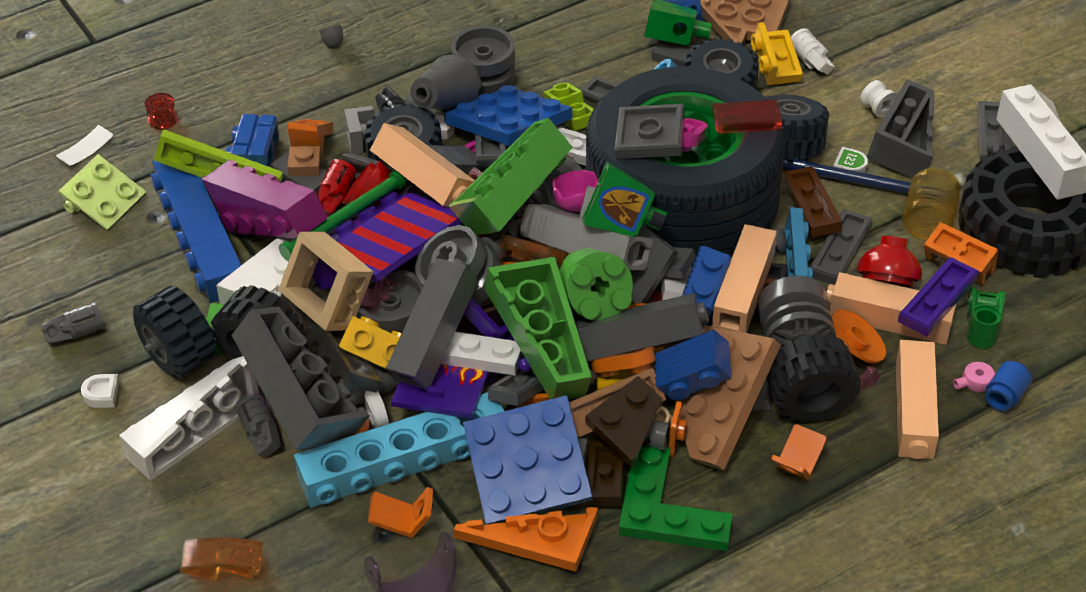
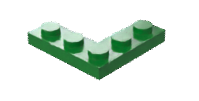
(650, 519)

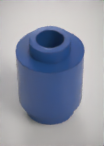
(1008, 386)

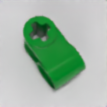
(984, 317)

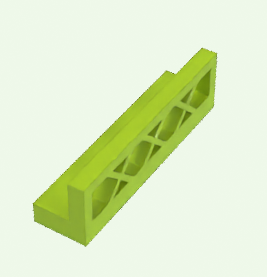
(200, 158)

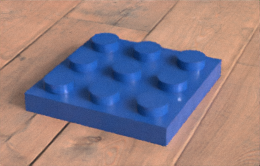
(506, 114)
(528, 460)

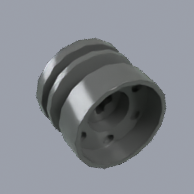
(794, 309)

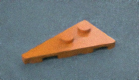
(541, 538)

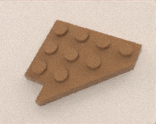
(740, 18)
(719, 413)

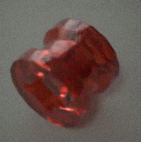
(161, 111)

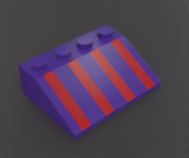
(388, 234)

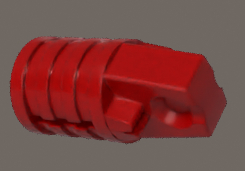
(329, 191)

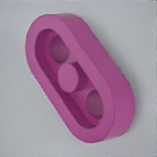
(693, 133)

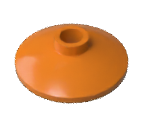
(859, 336)

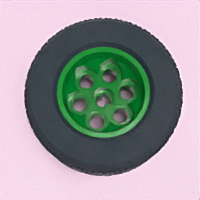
(713, 186)

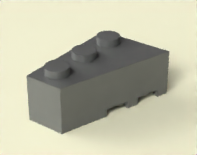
(906, 131)

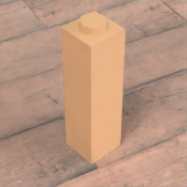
(420, 164)
(744, 279)
(881, 304)
(916, 399)

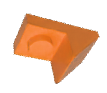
(309, 132)

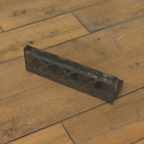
(346, 366)

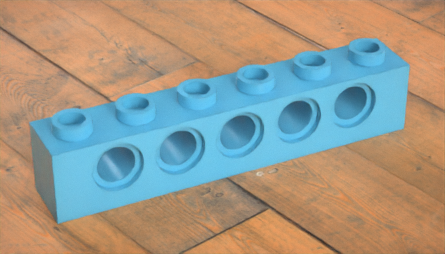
(385, 454)

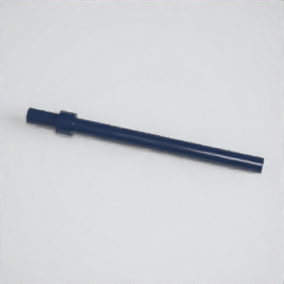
(856, 177)

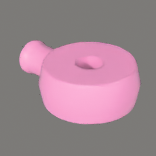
(975, 377)

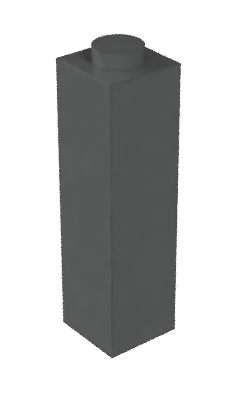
(432, 323)
(643, 327)

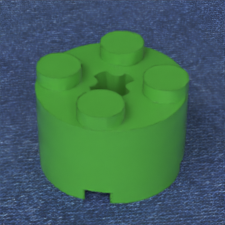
(611, 291)

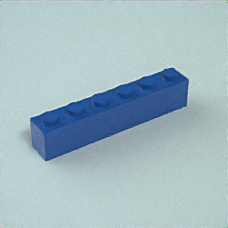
(197, 226)

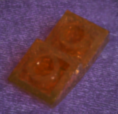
(211, 555)

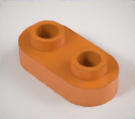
(634, 360)

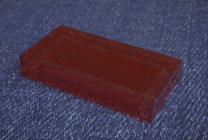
(747, 116)

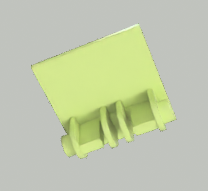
(101, 192)

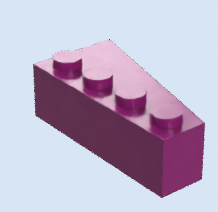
(262, 203)

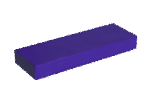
(938, 296)

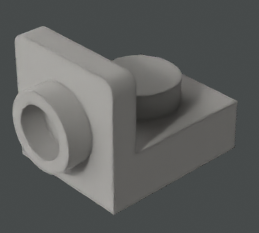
(356, 122)

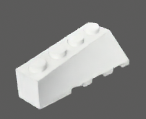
(1043, 140)
(188, 419)

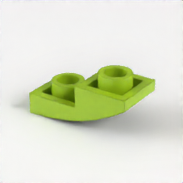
(572, 97)

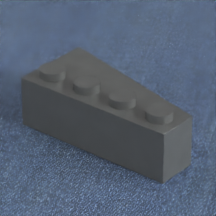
(295, 381)

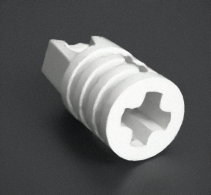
(811, 51)

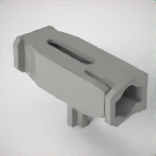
(568, 233)

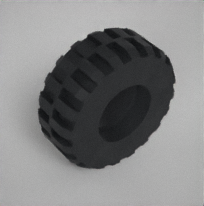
(1024, 239)

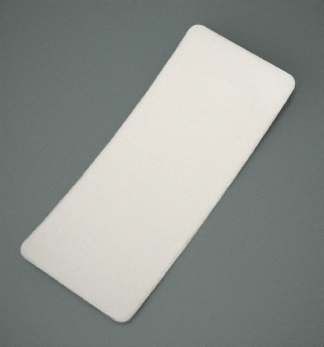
(86, 146)

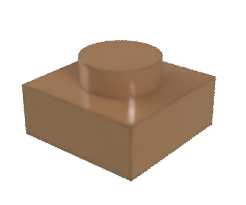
(304, 161)

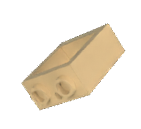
(351, 279)

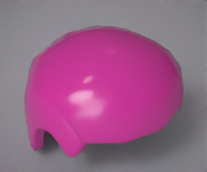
(571, 187)

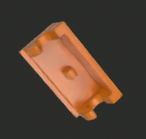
(953, 243)

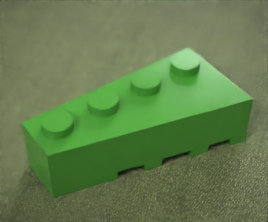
(512, 178)
(542, 323)

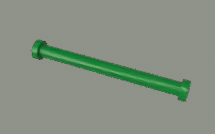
(395, 181)

